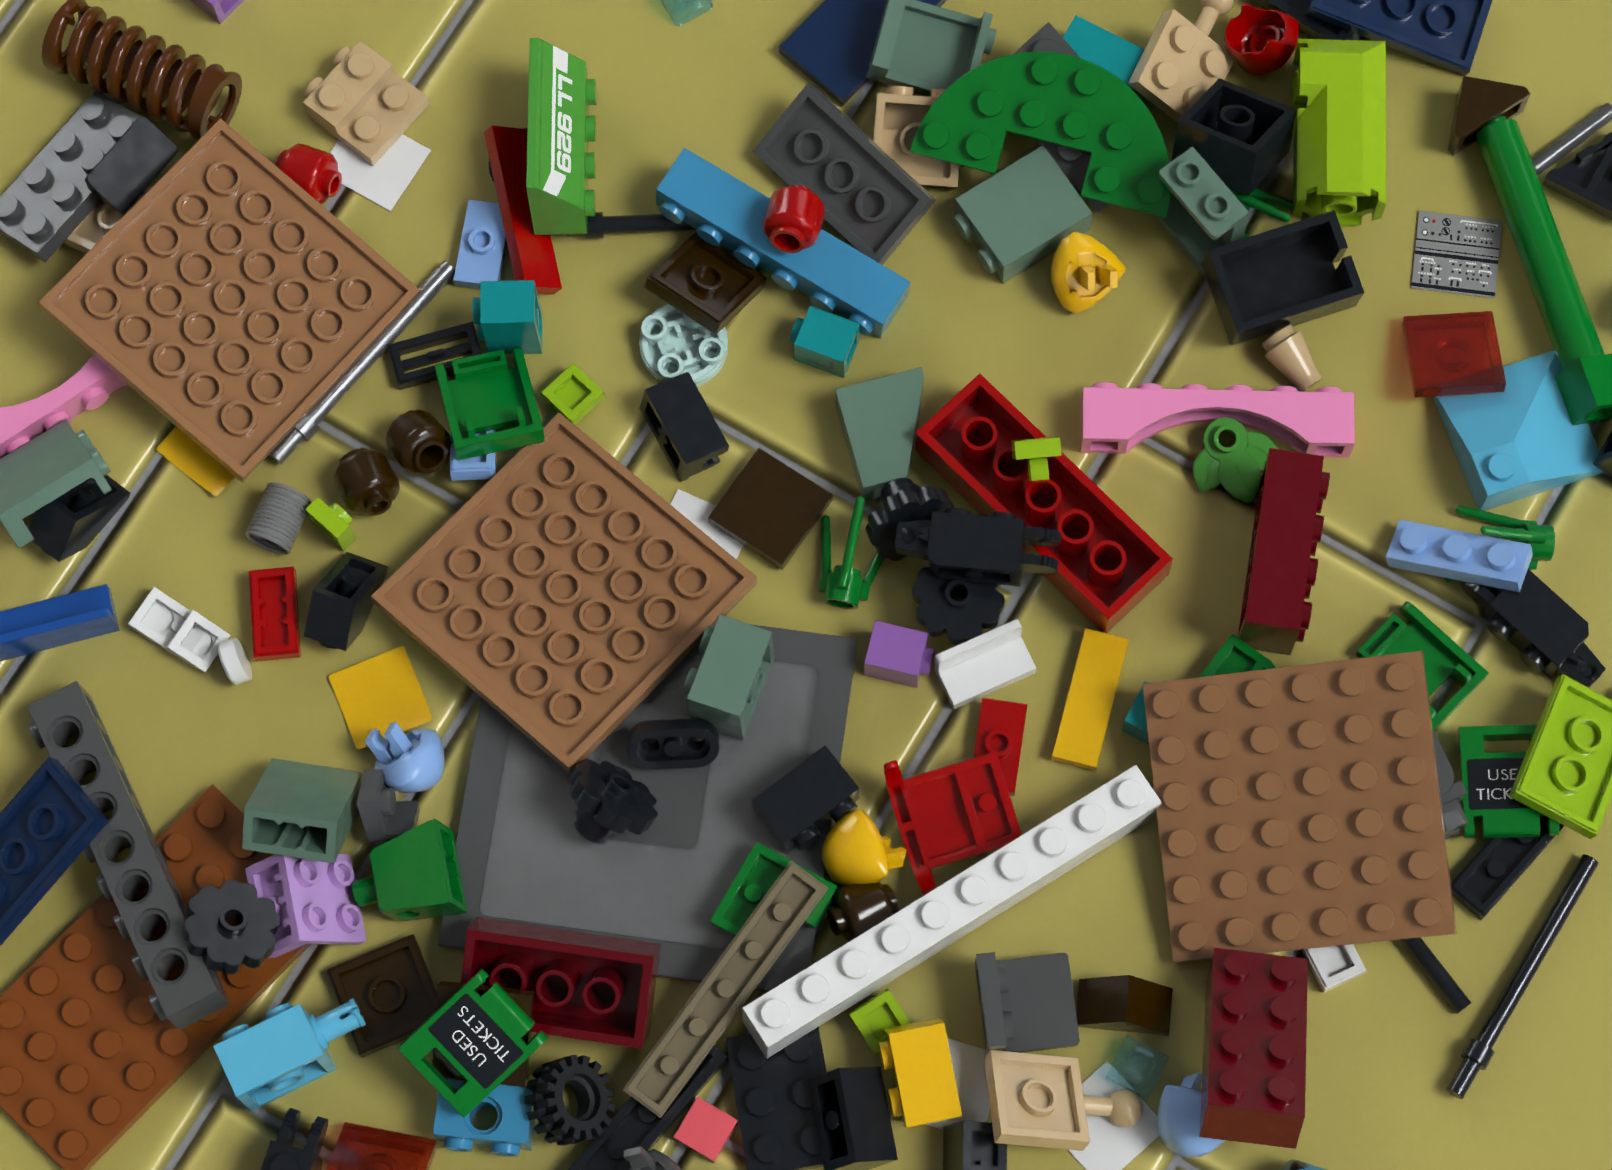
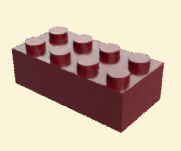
(1281, 549)
(580, 980)
(1254, 1048)

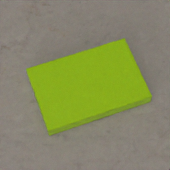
(1570, 759)

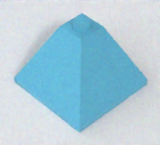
(1518, 438)

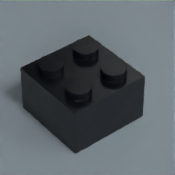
(1236, 134)

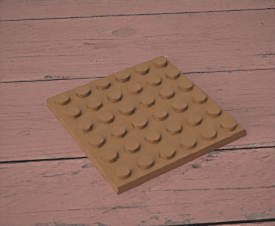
(229, 299)
(564, 592)
(1299, 807)

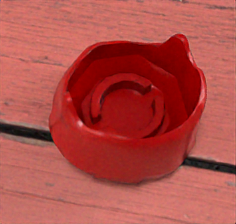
(1261, 39)

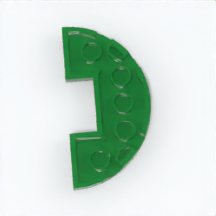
(1059, 103)

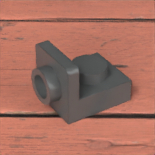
(379, 810)

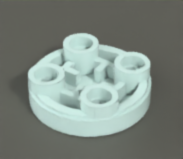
(678, 345)

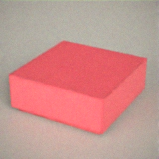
(705, 1129)

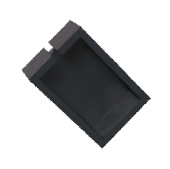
(1282, 277)

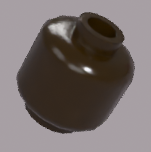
(418, 442)
(366, 482)
(860, 908)

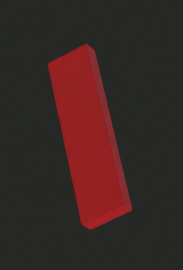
(530, 254)

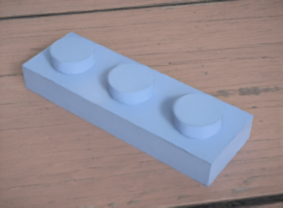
(1459, 555)

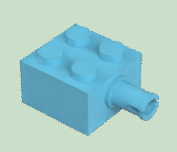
(283, 1051)

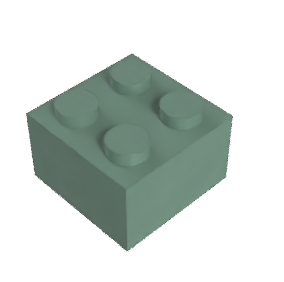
(729, 675)

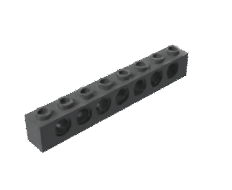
(198, 988)

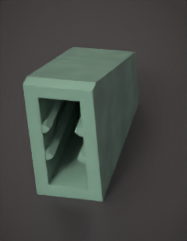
(881, 427)

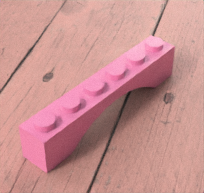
(81, 392)
(1308, 422)

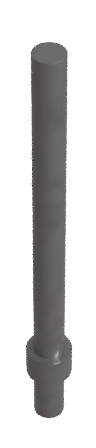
(309, 423)

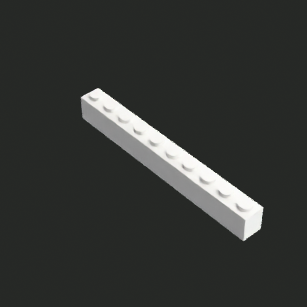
(950, 911)

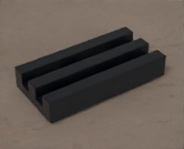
(426, 375)

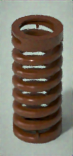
(143, 64)

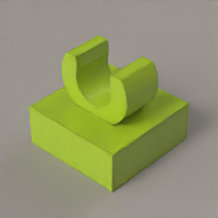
(1036, 453)

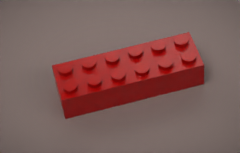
(1103, 555)

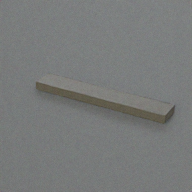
(725, 989)

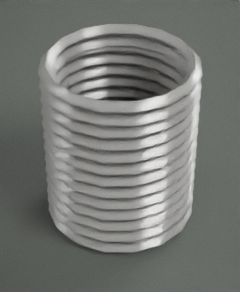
(278, 518)

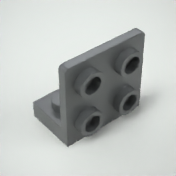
(1026, 1002)

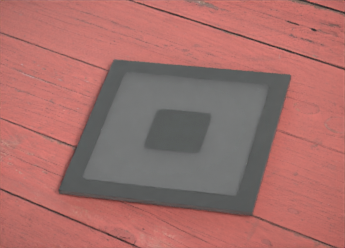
(662, 886)

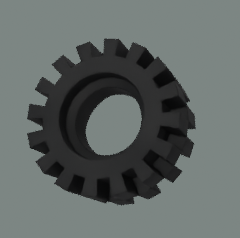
(590, 1095)

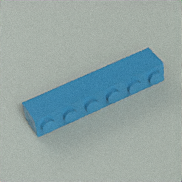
(828, 272)

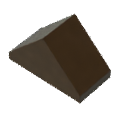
(1480, 103)
(1124, 1005)

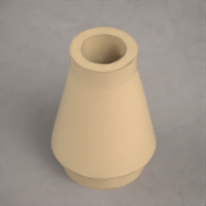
(1292, 357)

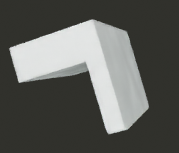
(984, 664)

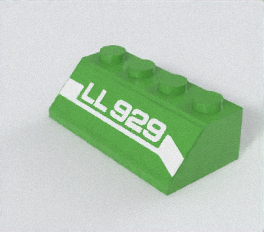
(559, 140)

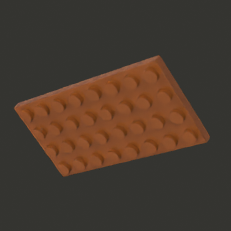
(79, 1025)

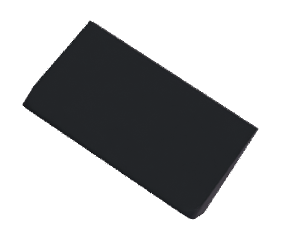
(131, 165)

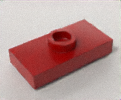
(274, 614)
(1002, 731)

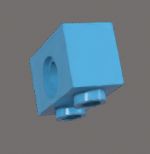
(506, 1137)

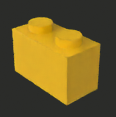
(921, 1073)

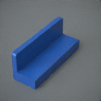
(57, 622)

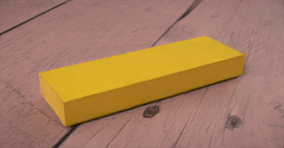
(1090, 699)

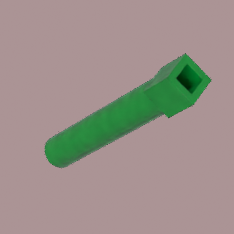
(1584, 365)

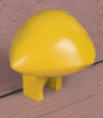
(1083, 272)
(857, 851)

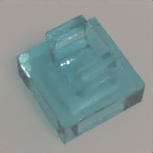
(1137, 1067)

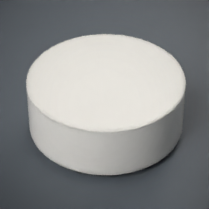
(235, 661)

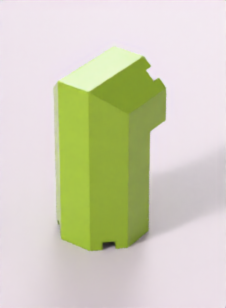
(1339, 129)

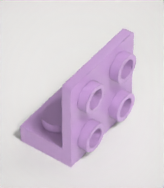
(311, 900)

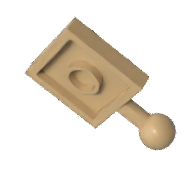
(1182, 59)
(1042, 1101)

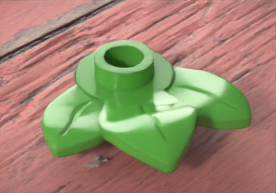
(1232, 466)

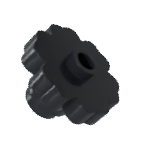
(902, 502)
(957, 619)
(609, 801)
(231, 926)

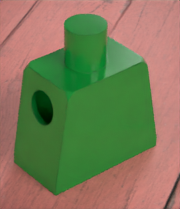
(415, 875)

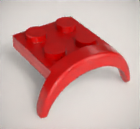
(951, 813)

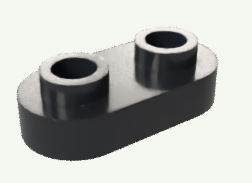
(674, 744)

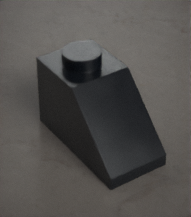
(76, 518)
(343, 601)

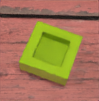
(573, 394)
(332, 522)
(876, 1015)

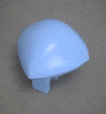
(410, 760)
(1180, 1119)

